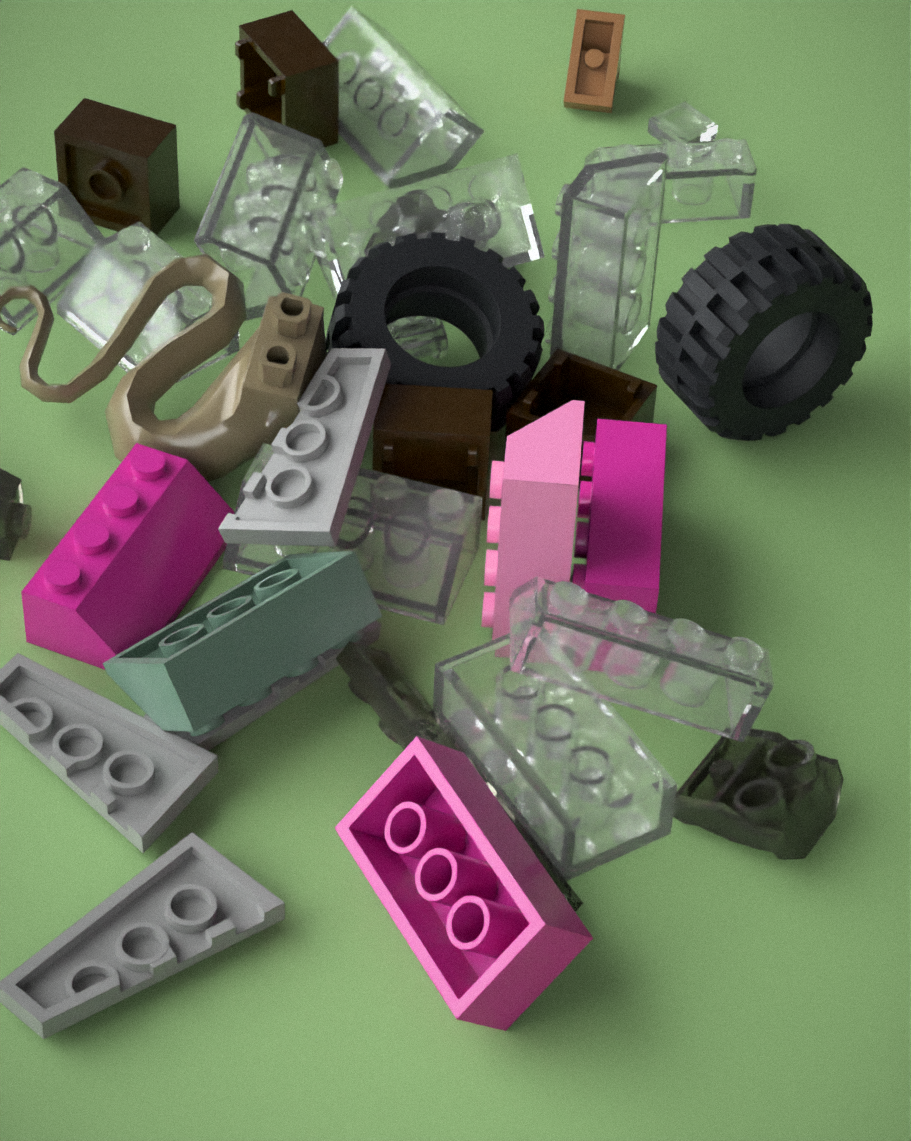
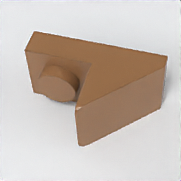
(594, 61)

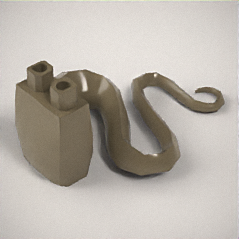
(241, 406)

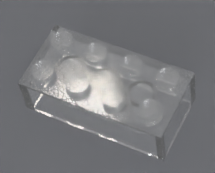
(555, 759)

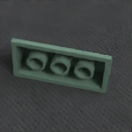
(246, 640)

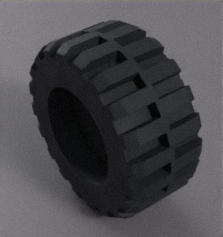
(451, 284)
(763, 331)

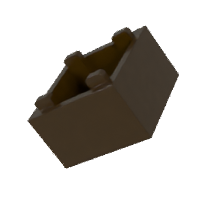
(289, 76)
(119, 165)
(570, 377)
(435, 436)

